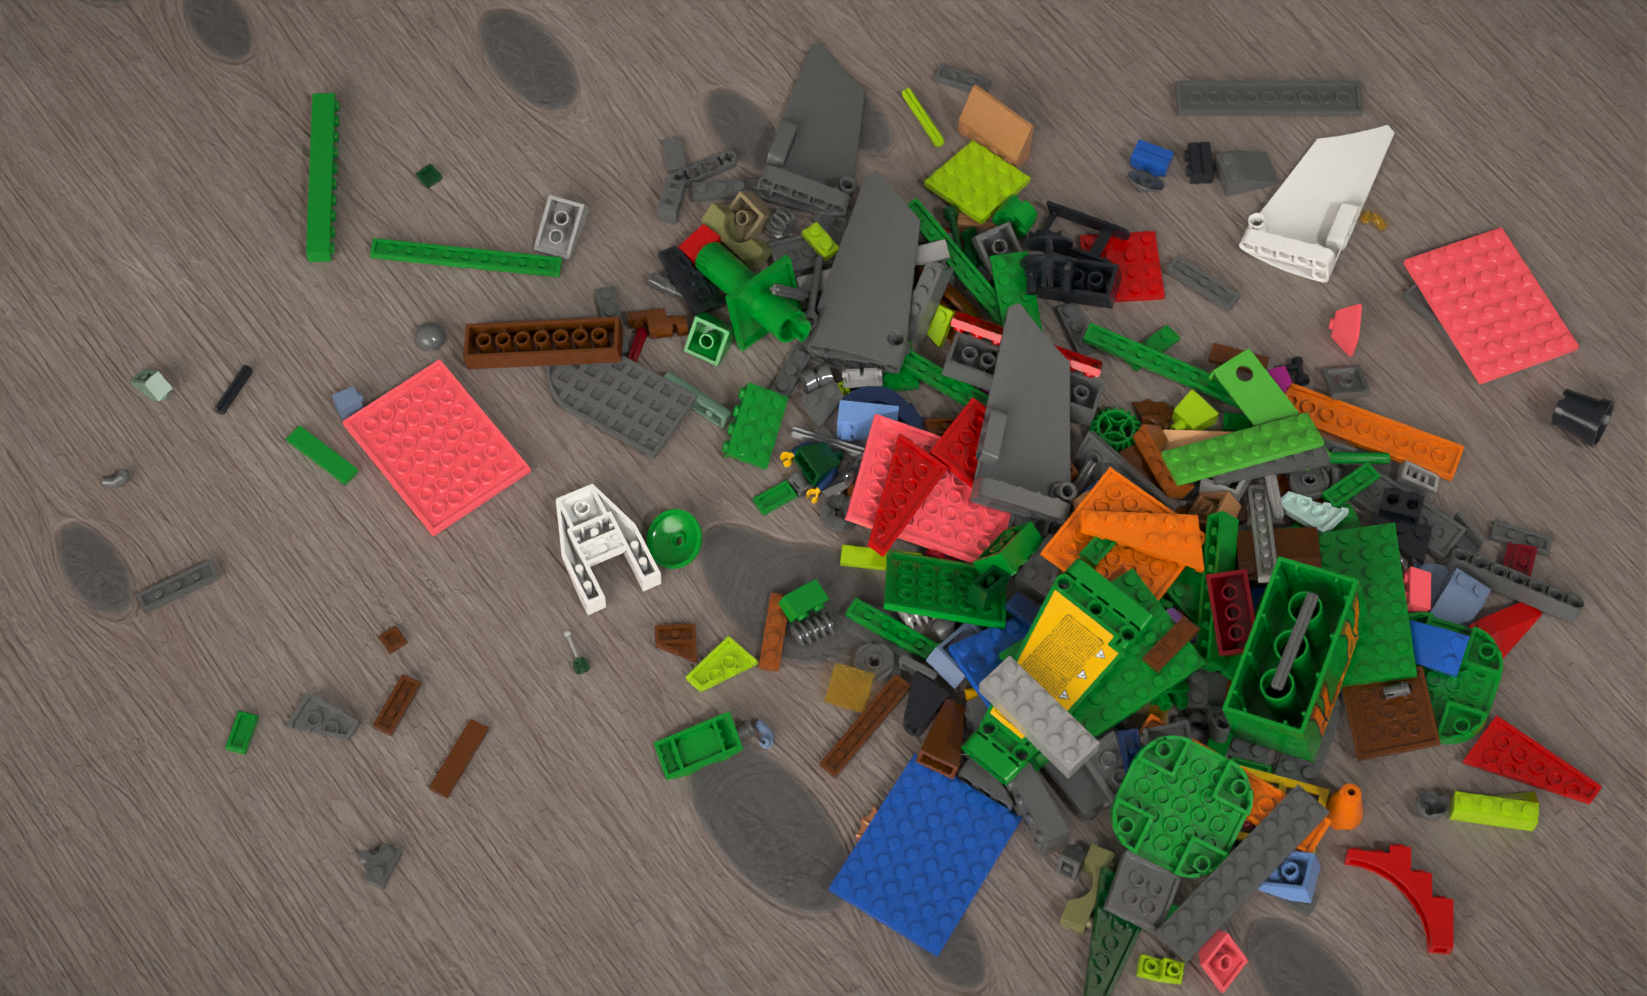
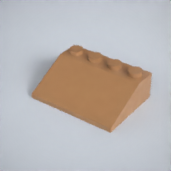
(996, 127)

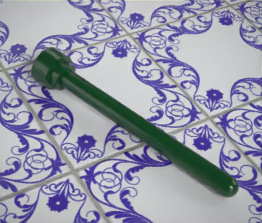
(950, 215)

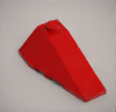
(1509, 625)

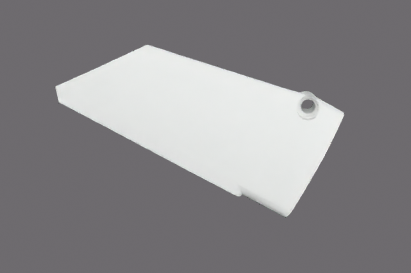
(1318, 205)

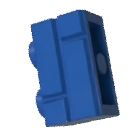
(1151, 158)

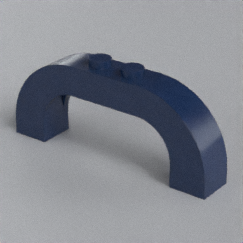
(881, 395)

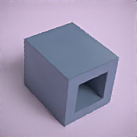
(348, 402)

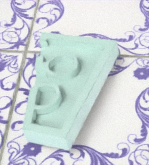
(1312, 513)

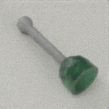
(580, 664)

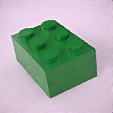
(1010, 549)

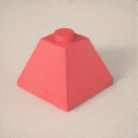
(1346, 328)
(1222, 960)

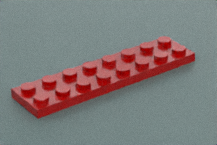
(981, 328)

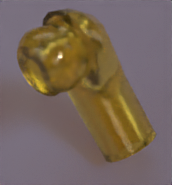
(1375, 218)

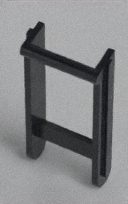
(1106, 231)

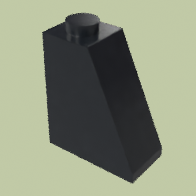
(922, 705)

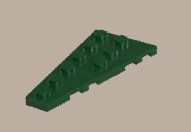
(1109, 944)

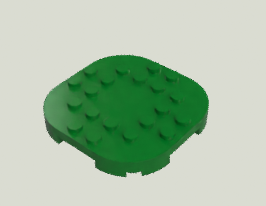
(1463, 702)
(1181, 806)

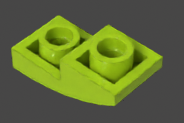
(1160, 970)

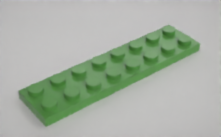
(1242, 449)

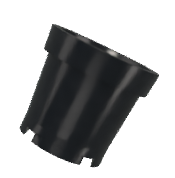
(1583, 416)

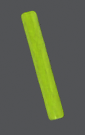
(923, 117)

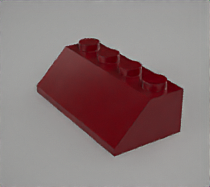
(1231, 610)

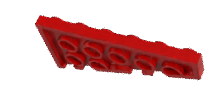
(907, 485)
(1518, 757)

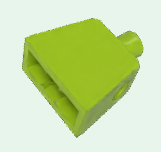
(1193, 414)

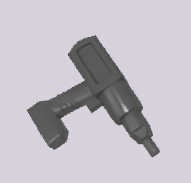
(663, 284)

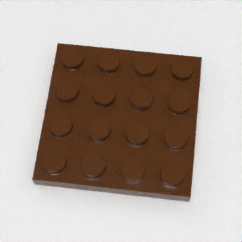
(1390, 725)

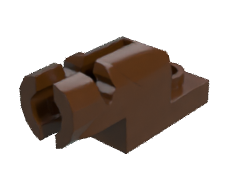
(658, 324)

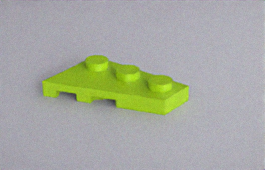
(720, 665)

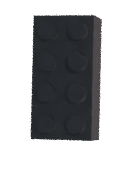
(1092, 284)

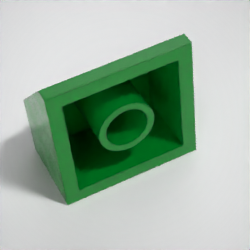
(709, 338)

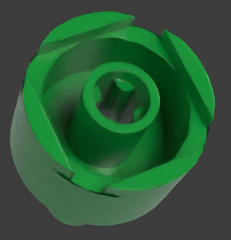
(1018, 213)

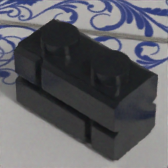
(1199, 163)

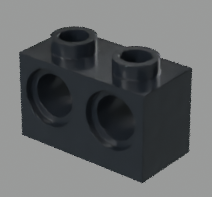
(1400, 509)

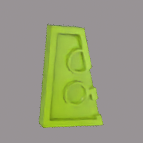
(940, 324)

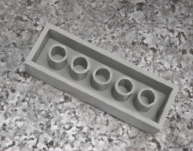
(1039, 717)

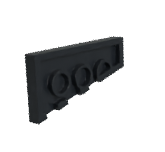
(691, 284)

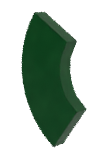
(968, 248)

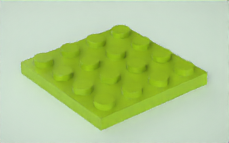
(976, 181)

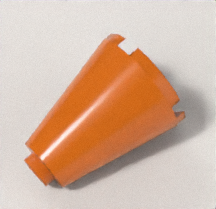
(1345, 807)

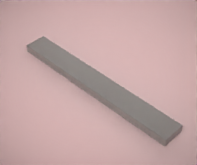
(929, 252)
(1262, 531)

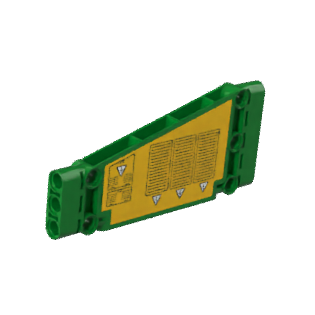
(1067, 655)

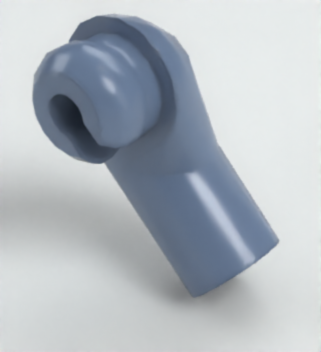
(767, 734)

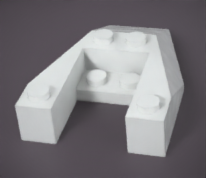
(593, 532)

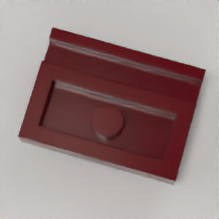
(1520, 557)

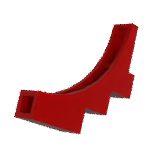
(1416, 885)

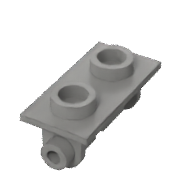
(866, 377)

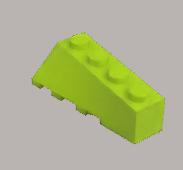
(1502, 810)

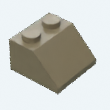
(750, 215)

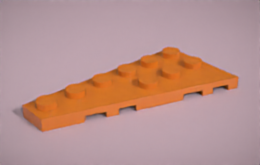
(1154, 534)

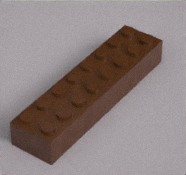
(543, 343)

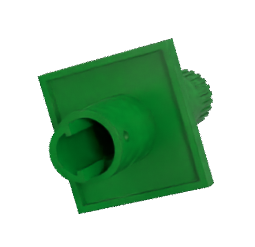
(749, 299)

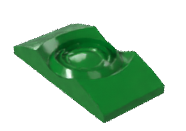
(698, 746)

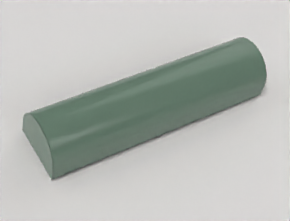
(704, 404)

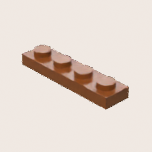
(773, 635)

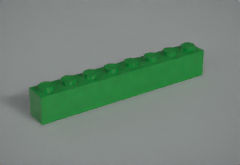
(1218, 558)

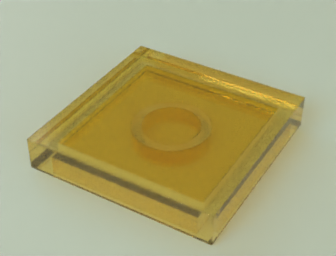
(849, 687)

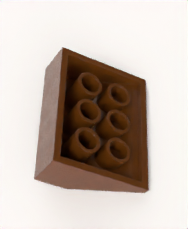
(1290, 543)

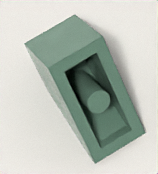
(152, 384)

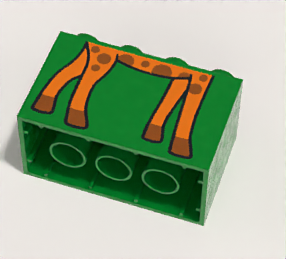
(1299, 714)

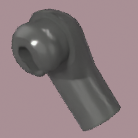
(118, 481)

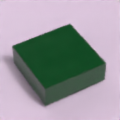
(429, 176)

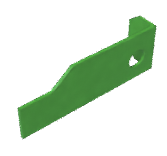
(1259, 397)

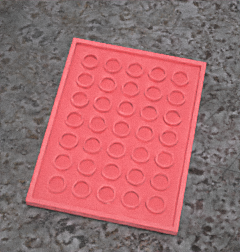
(1491, 305)
(436, 447)
(947, 516)

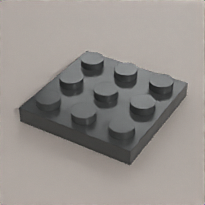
(1141, 892)

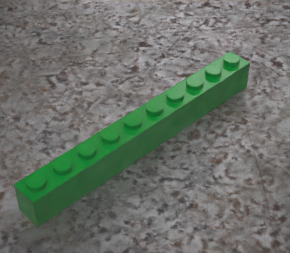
(322, 177)

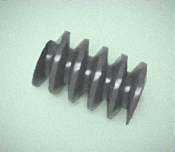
(816, 627)

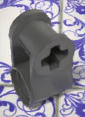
(1217, 723)

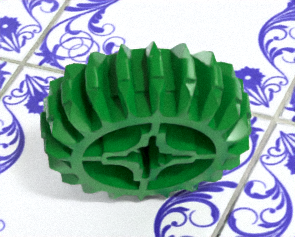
(1114, 421)

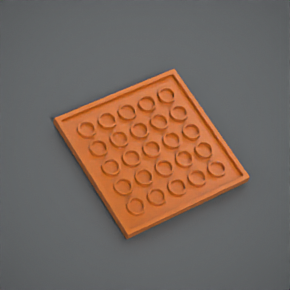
(1115, 494)

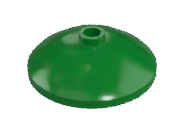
(664, 538)

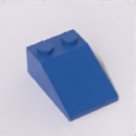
(1437, 648)

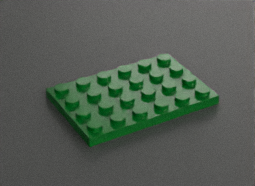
(936, 590)

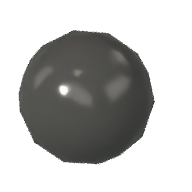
(944, 628)

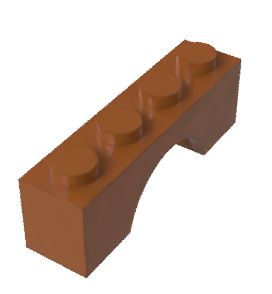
(1151, 443)

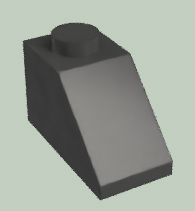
(1071, 862)

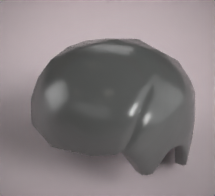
(430, 336)
(1431, 805)

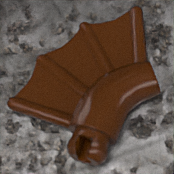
(1154, 413)

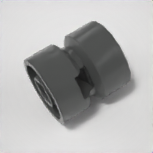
(815, 379)

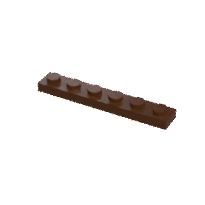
(865, 726)

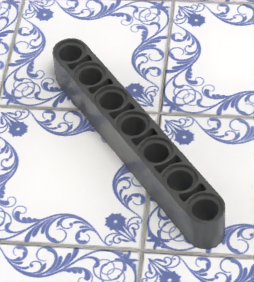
(1517, 585)

